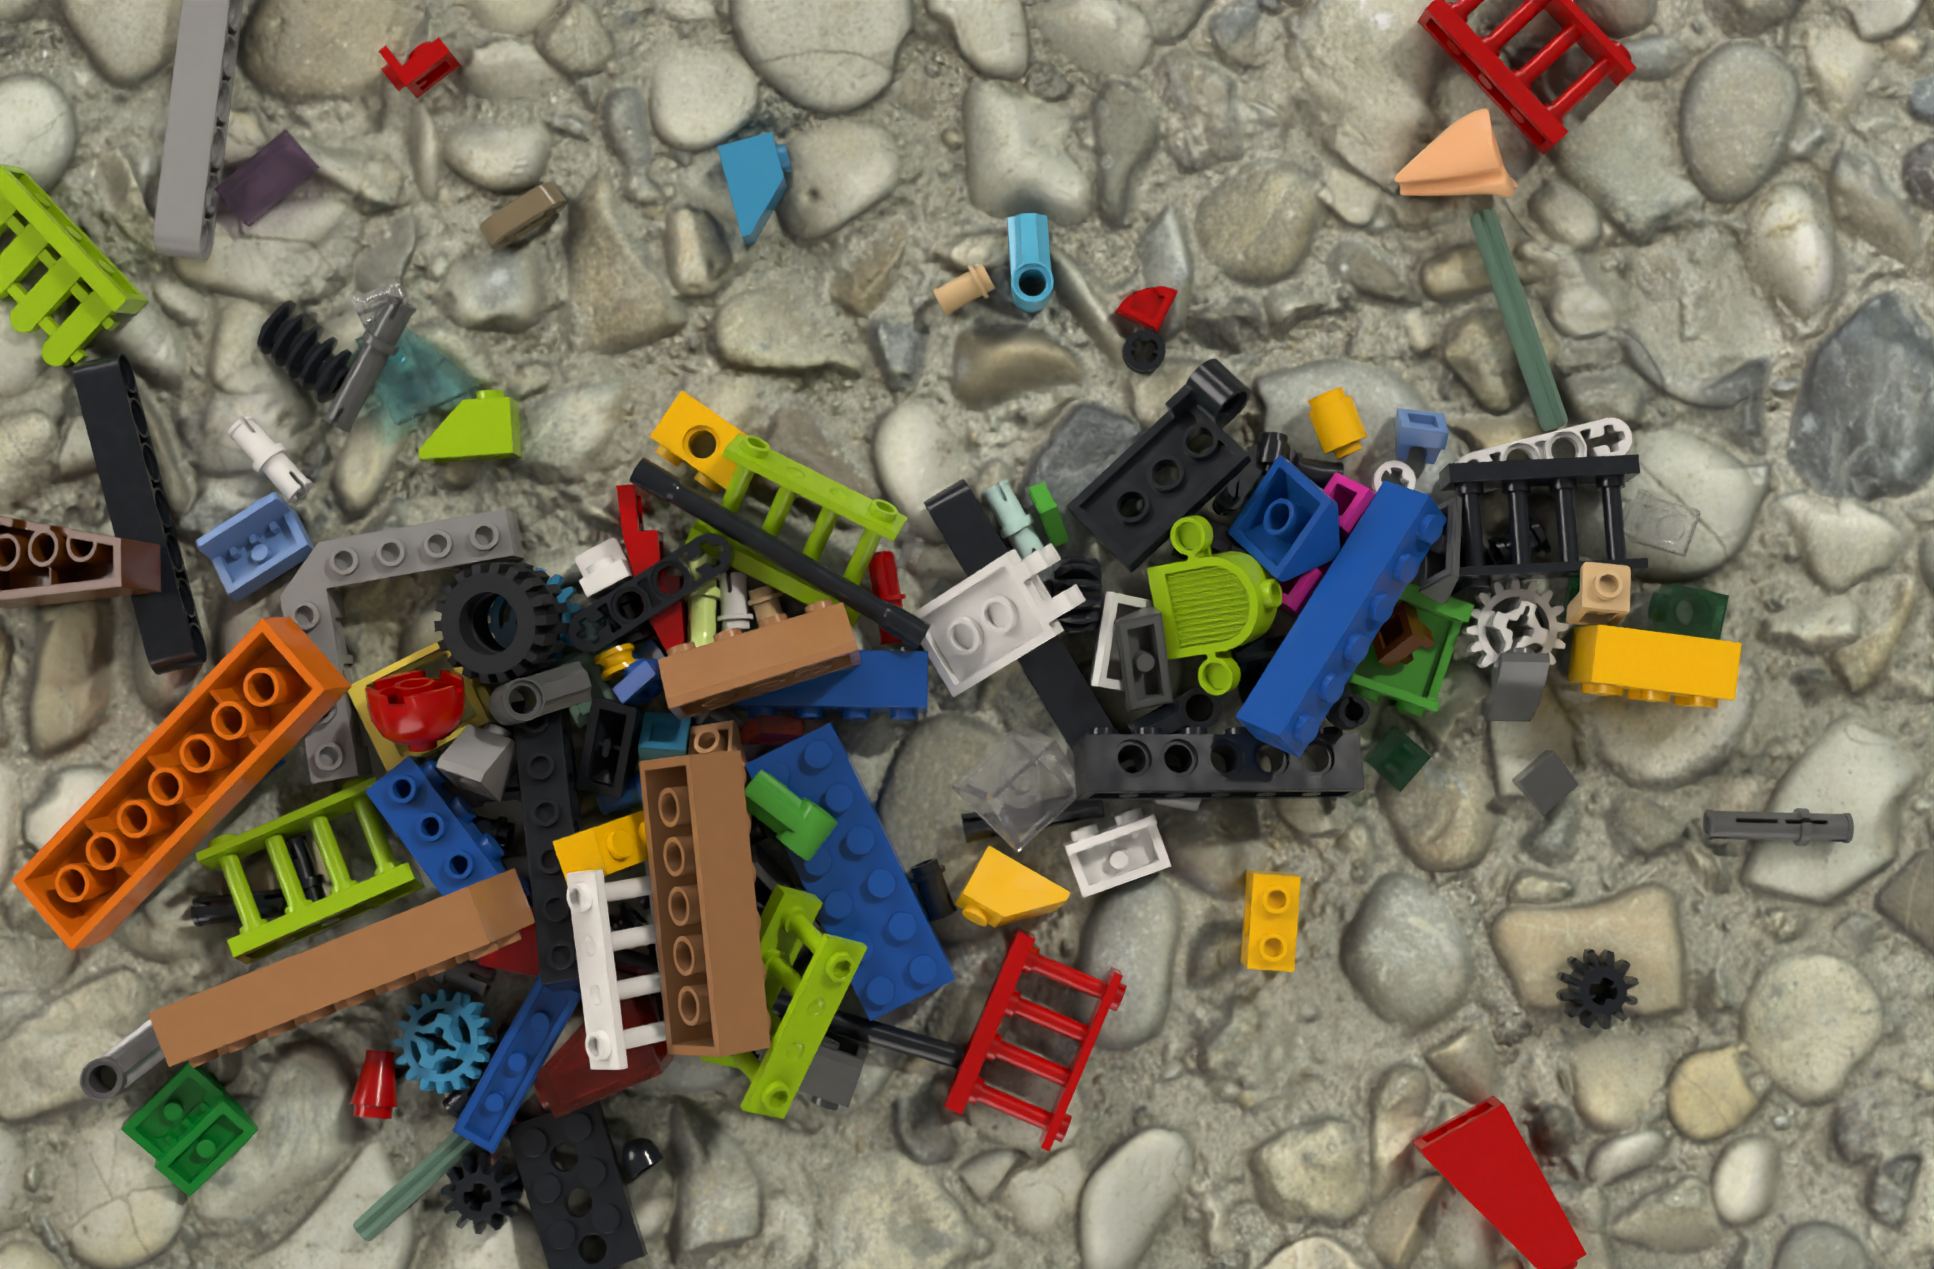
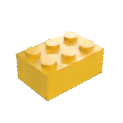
(1653, 665)

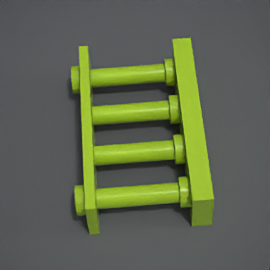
(755, 456)
(303, 917)
(816, 997)

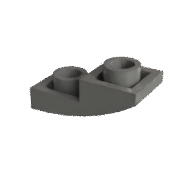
(1516, 685)

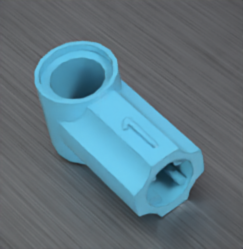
(1029, 258)

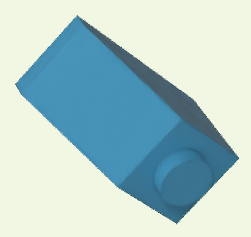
(755, 180)

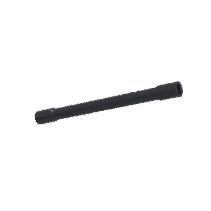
(672, 490)

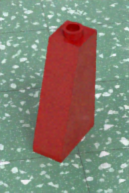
(1500, 1178)

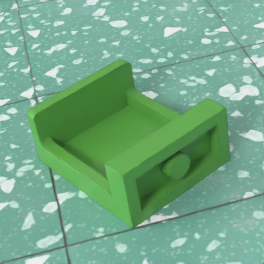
(1419, 682)

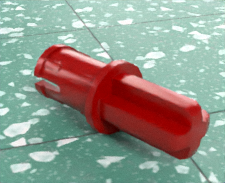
(886, 586)

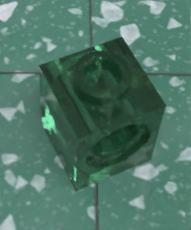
(1707, 607)

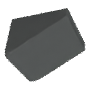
(1545, 781)

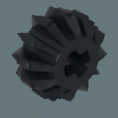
(1087, 576)
(1597, 1006)
(469, 1205)

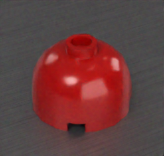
(417, 708)

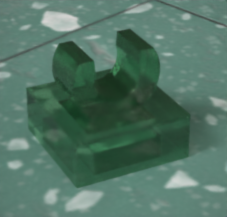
(1397, 758)

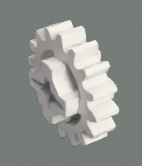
(1521, 609)

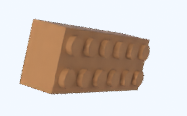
(705, 904)

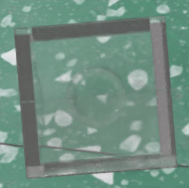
(1019, 785)

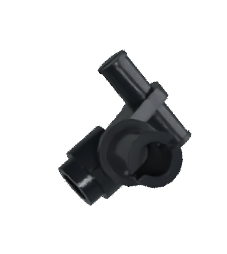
(1262, 458)

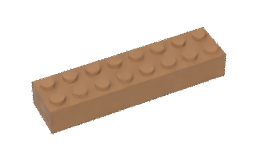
(344, 971)

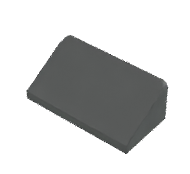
(1442, 562)
(1143, 659)

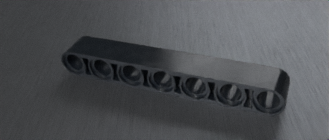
(139, 507)
(1046, 666)

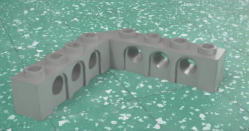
(349, 562)

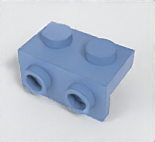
(256, 545)

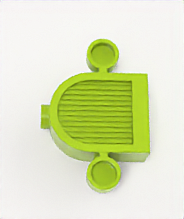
(1211, 603)

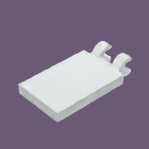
(994, 618)

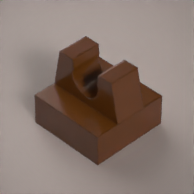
(1401, 636)

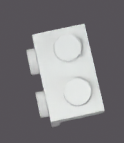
(1117, 852)

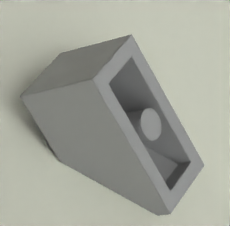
(480, 760)

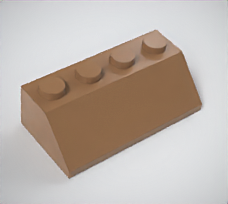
(759, 660)

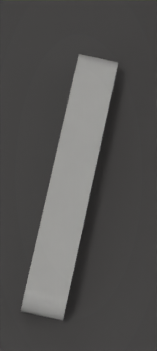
(197, 128)

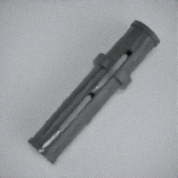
(369, 363)
(1797, 826)

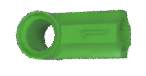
(797, 821)

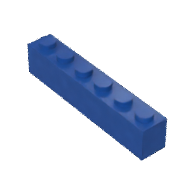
(1342, 618)

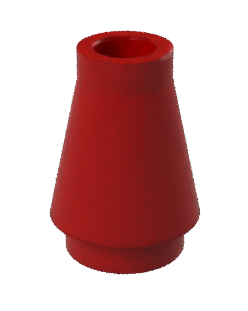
(376, 1086)

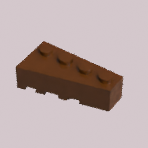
(71, 565)

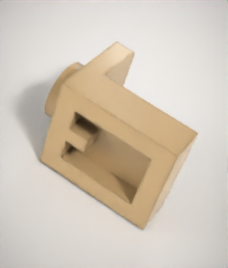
(1602, 595)

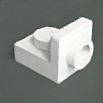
(603, 568)

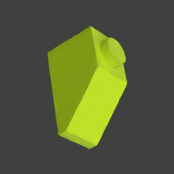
(476, 431)

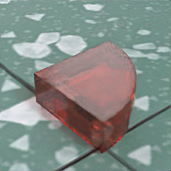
(770, 730)

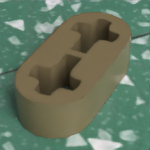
(523, 215)

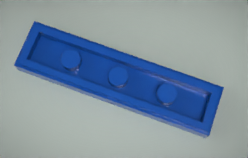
(516, 1065)

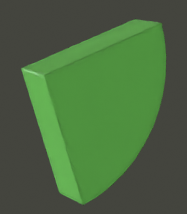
(1049, 514)

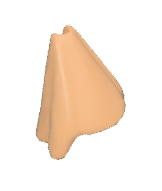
(1459, 162)

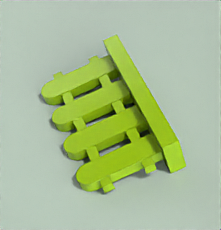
(78, 262)

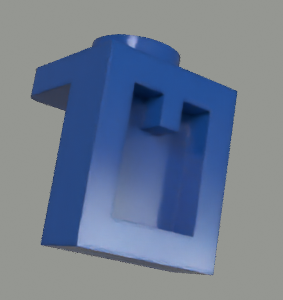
(642, 678)

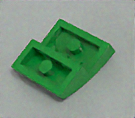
(190, 1127)

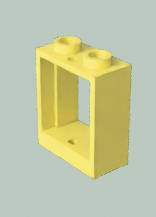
(392, 753)

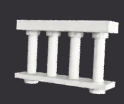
(599, 987)

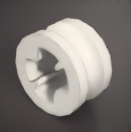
(1406, 474)

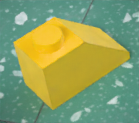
(1007, 892)

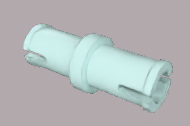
(1012, 519)

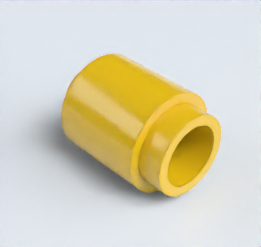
(1337, 423)

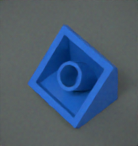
(1288, 523)

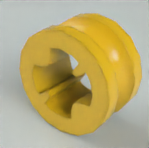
(615, 661)

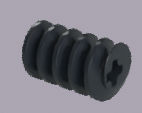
(303, 353)

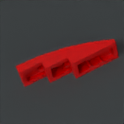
(645, 550)

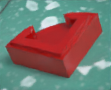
(1147, 306)

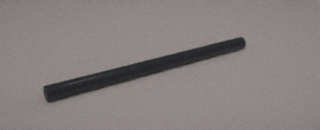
(842, 1024)

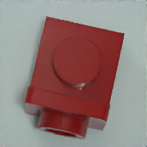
(423, 70)

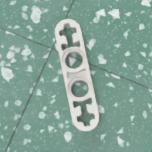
(1540, 446)

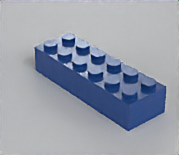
(860, 876)

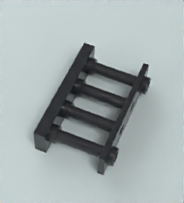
(1516, 480)

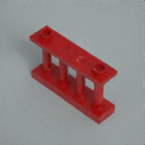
(1513, 88)
(1006, 1001)

